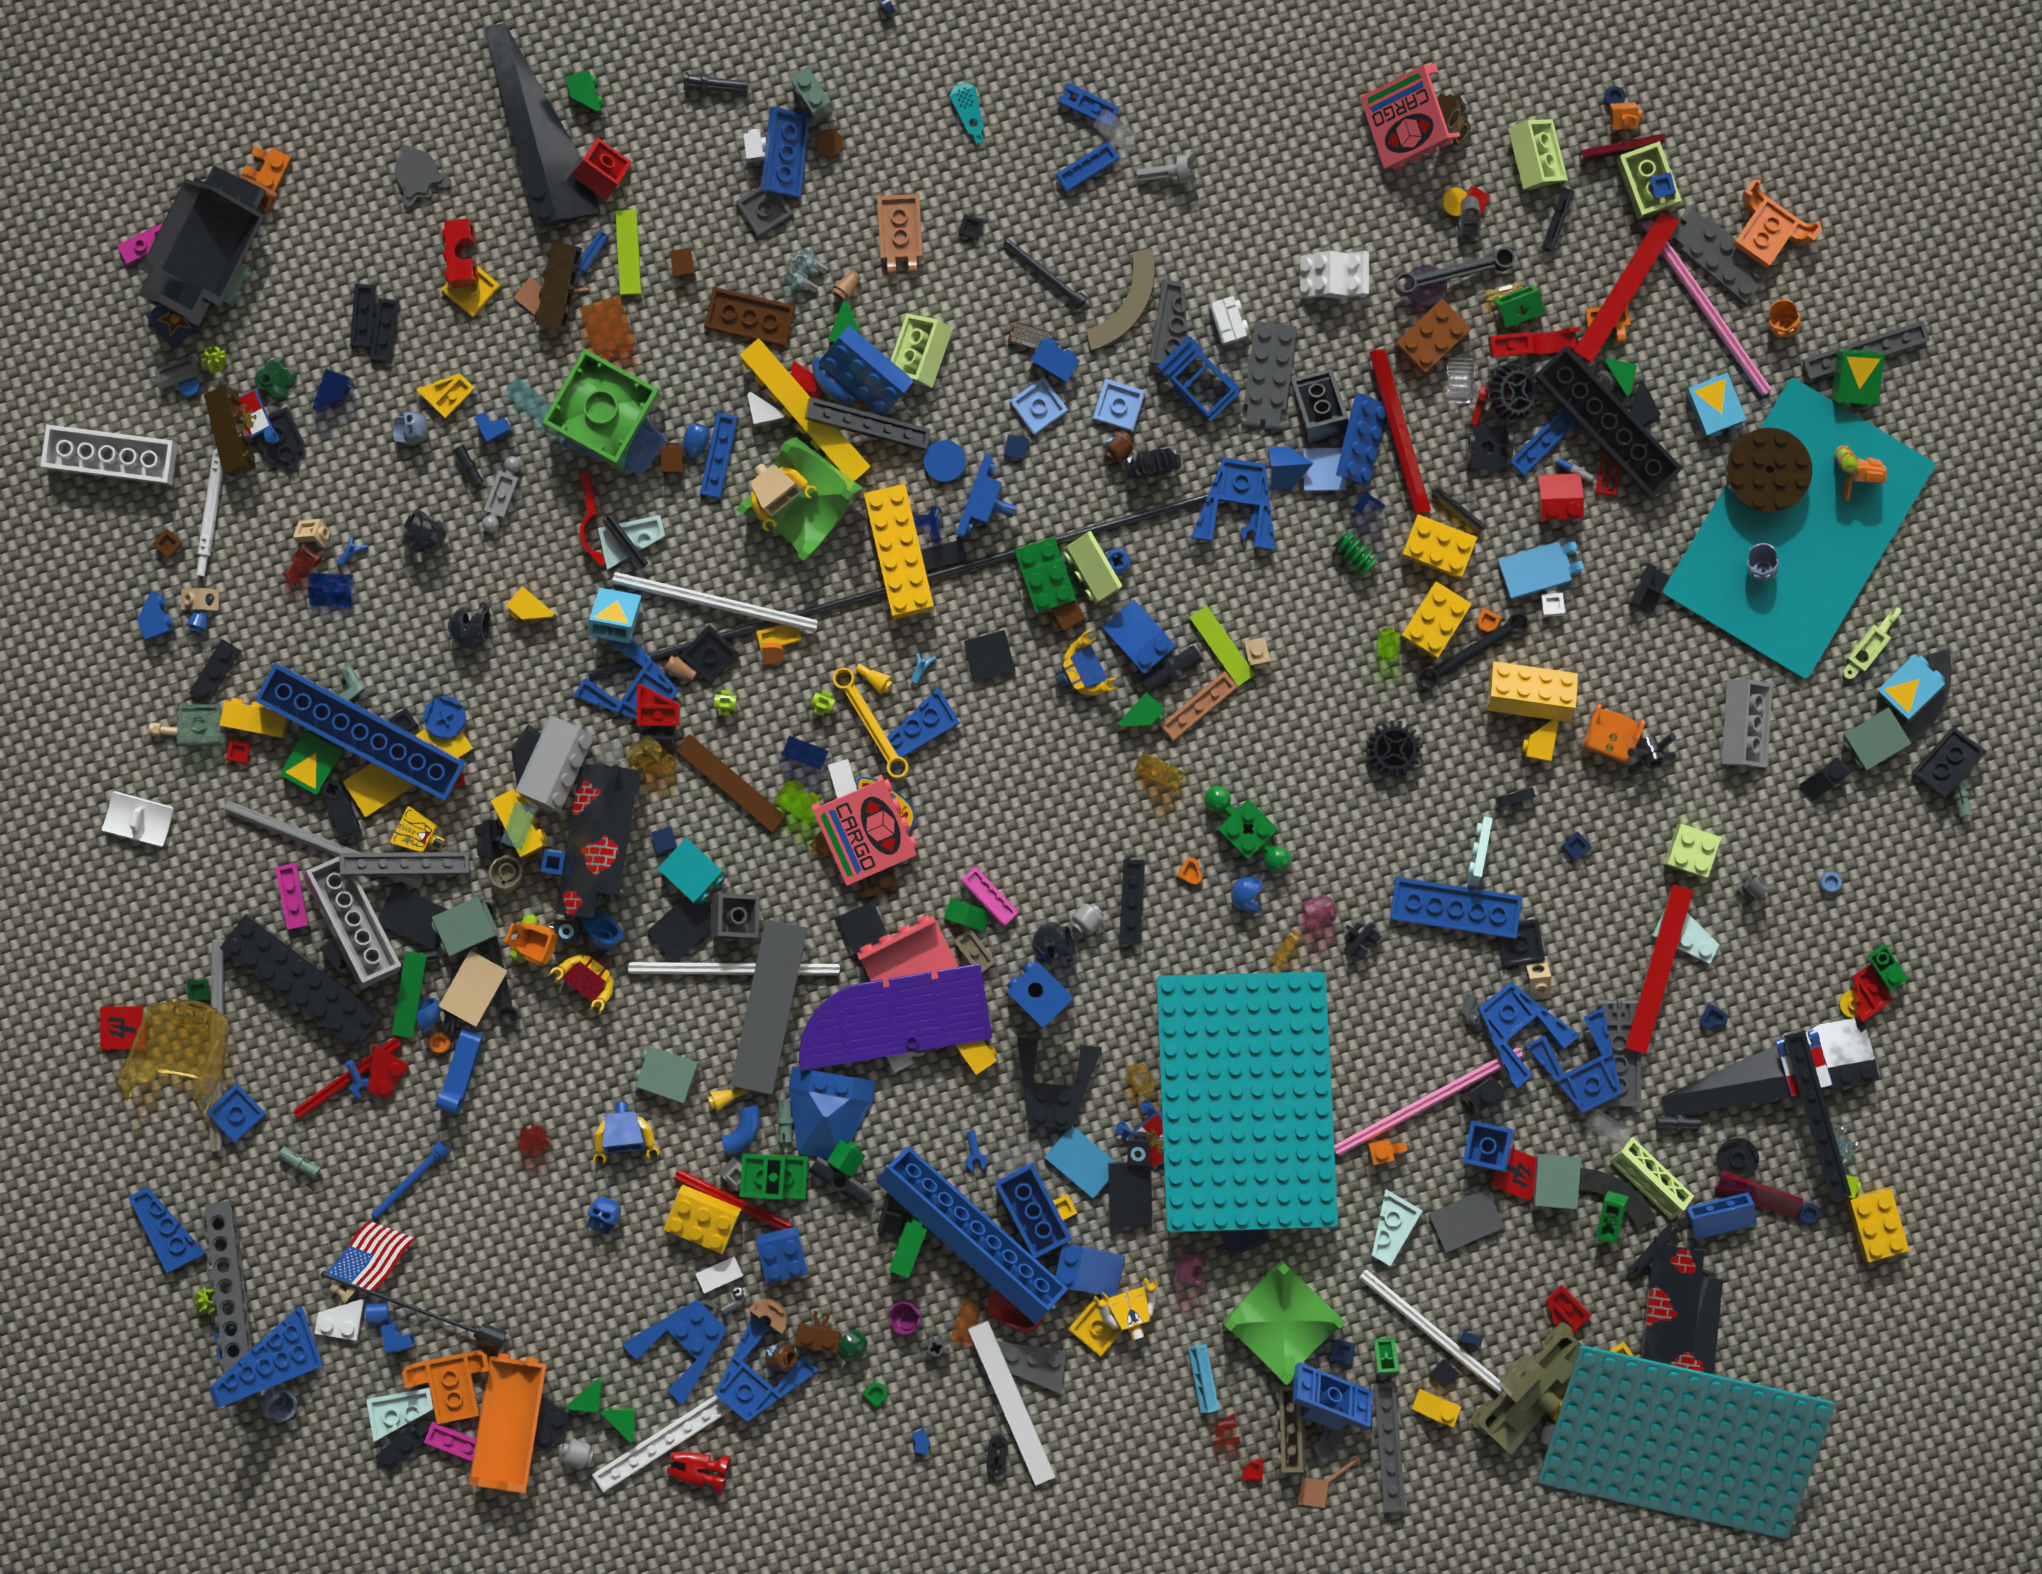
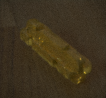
(1490, 294)

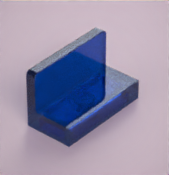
(1367, 499)
(330, 590)
(805, 753)

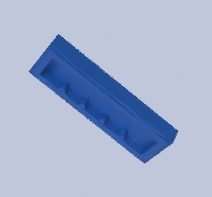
(1087, 167)

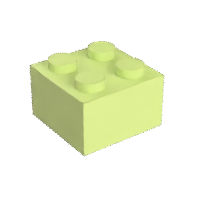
(1692, 850)

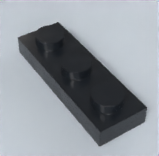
(215, 671)

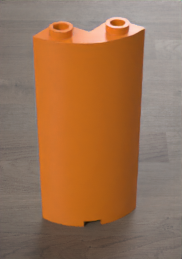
(507, 1423)

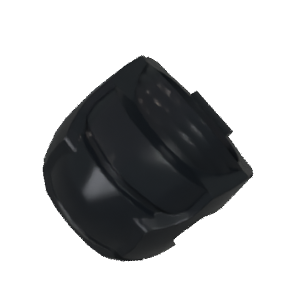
(423, 533)
(471, 632)
(1052, 937)

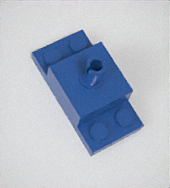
(983, 500)
(1331, 1399)

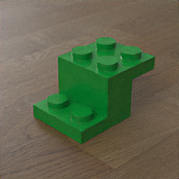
(1045, 574)
(773, 1176)

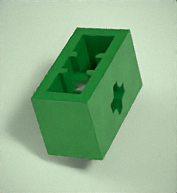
(1509, 309)
(1612, 1217)

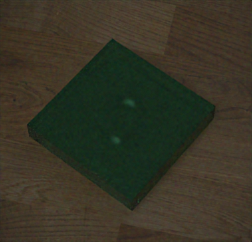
(198, 725)

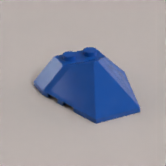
(827, 1109)

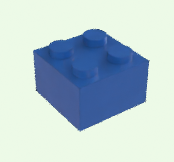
(1489, 1146)
(782, 1254)

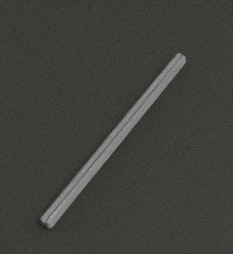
(304, 837)
(217, 1002)

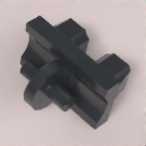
(492, 838)
(1355, 946)

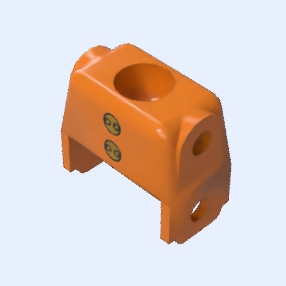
(1611, 734)

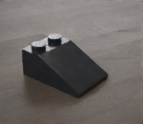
(1320, 405)

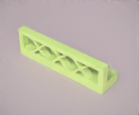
(1650, 1181)

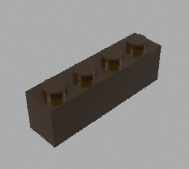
(558, 286)
(230, 431)

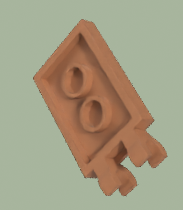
(900, 230)

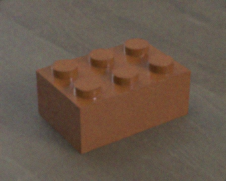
(1432, 337)

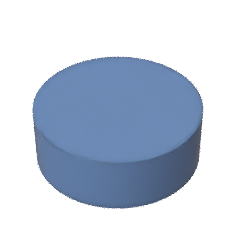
(1830, 882)

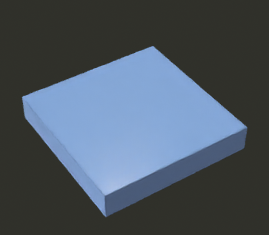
(1118, 405)
(1038, 406)
(1322, 473)

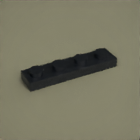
(1131, 901)

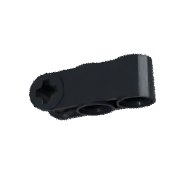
(341, 811)

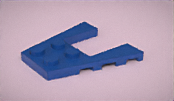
(641, 452)
(1242, 484)
(649, 676)
(1506, 1015)
(1591, 1082)
(696, 1330)
(746, 1390)

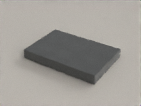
(1466, 1220)

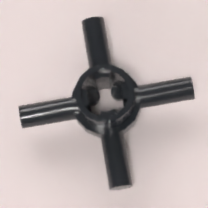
(1651, 753)

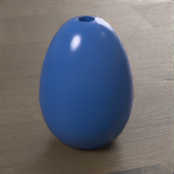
(695, 440)

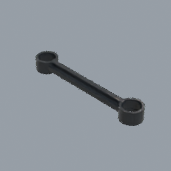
(1454, 271)
(1473, 651)
(503, 991)

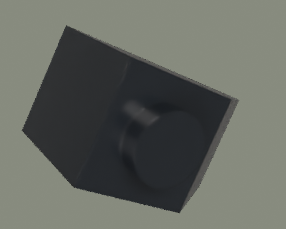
(1824, 778)

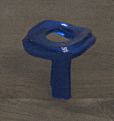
(933, 520)

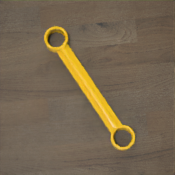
(871, 723)

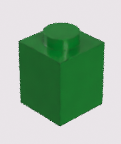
(846, 1157)

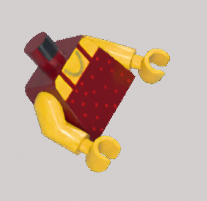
(588, 977)

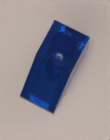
(332, 390)

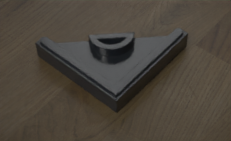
(1643, 405)

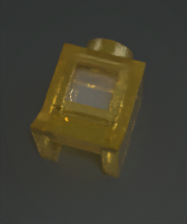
(1140, 1078)

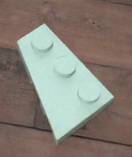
(640, 531)
(1479, 852)
(1694, 940)
(1394, 1227)
(397, 1409)

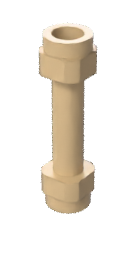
(157, 729)

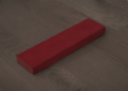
(1620, 147)
(1760, 1194)

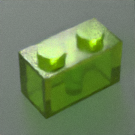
(797, 801)

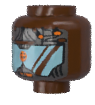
(1118, 446)
(780, 1358)

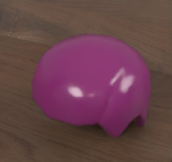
(905, 1318)

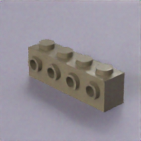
(1291, 1431)

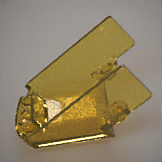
(182, 1041)

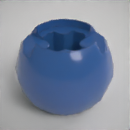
(1125, 559)

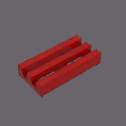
(1613, 493)

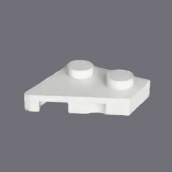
(341, 1321)

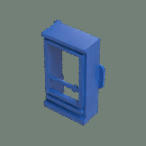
(1178, 361)

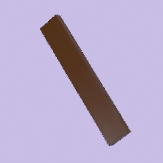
(730, 783)

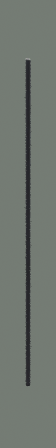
(931, 577)

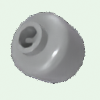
(1087, 919)
(576, 1454)

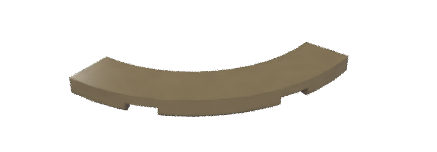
(1133, 305)

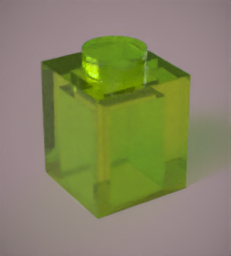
(1387, 644)

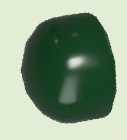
(852, 1346)

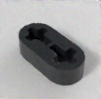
(1515, 797)
(1002, 1455)

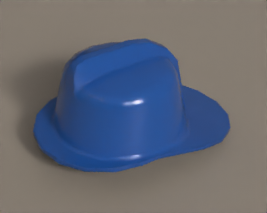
(602, 930)

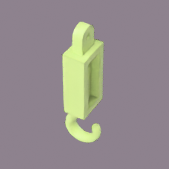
(1872, 644)

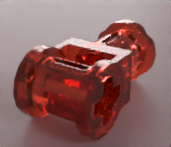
(302, 563)

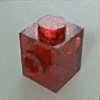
(534, 1139)

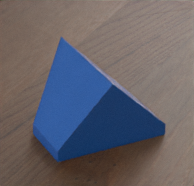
(1286, 467)

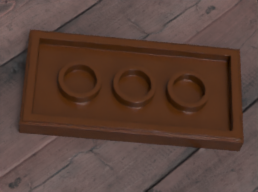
(749, 316)

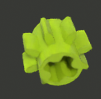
(213, 359)
(725, 702)
(822, 703)
(204, 1301)

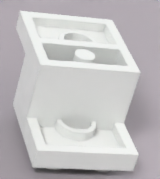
(1334, 274)

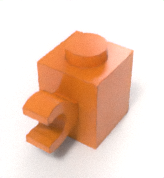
(1625, 116)
(1382, 1150)

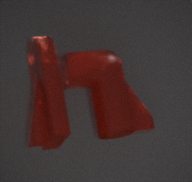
(1219, 1427)

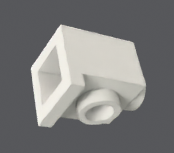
(754, 145)

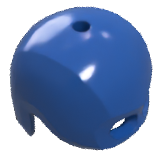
(1243, 893)
(604, 1215)

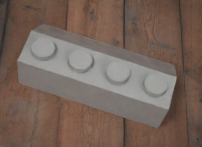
(1747, 723)
(554, 764)

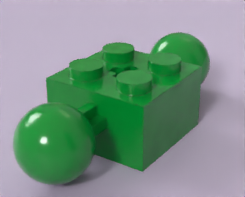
(1276, 858)

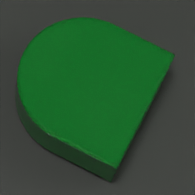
(875, 1393)

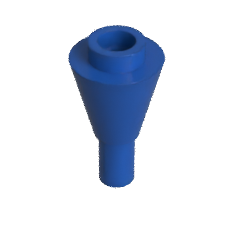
(198, 620)

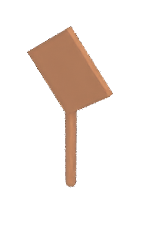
(529, 294)
(1314, 1491)

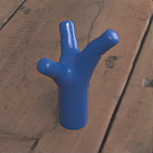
(350, 551)

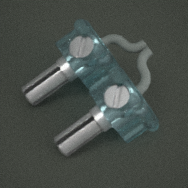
(796, 277)
(1846, 1148)

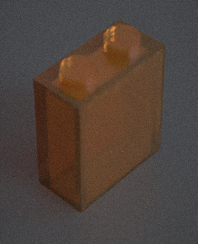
(608, 327)

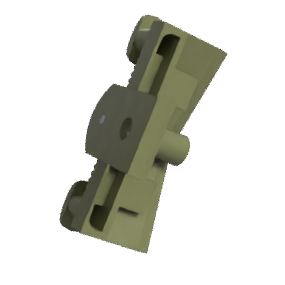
(1529, 1390)

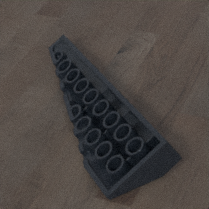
(539, 137)
(1763, 1079)

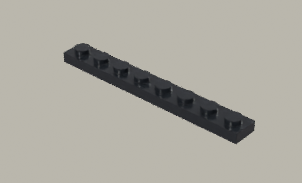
(1817, 1115)

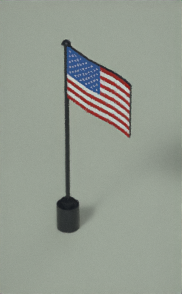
(370, 1261)

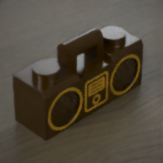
(1454, 116)

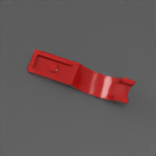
(1532, 343)
(591, 513)

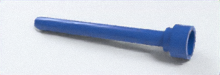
(440, 1151)

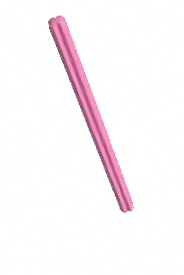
(1713, 316)
(1421, 1105)

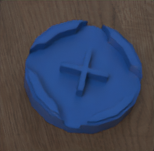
(944, 461)
(444, 717)

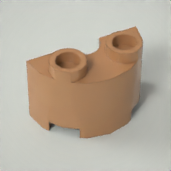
(772, 1309)

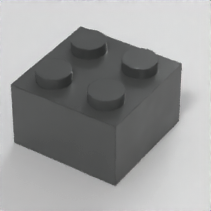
(735, 916)

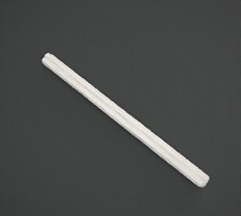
(715, 602)
(721, 968)
(1431, 1331)

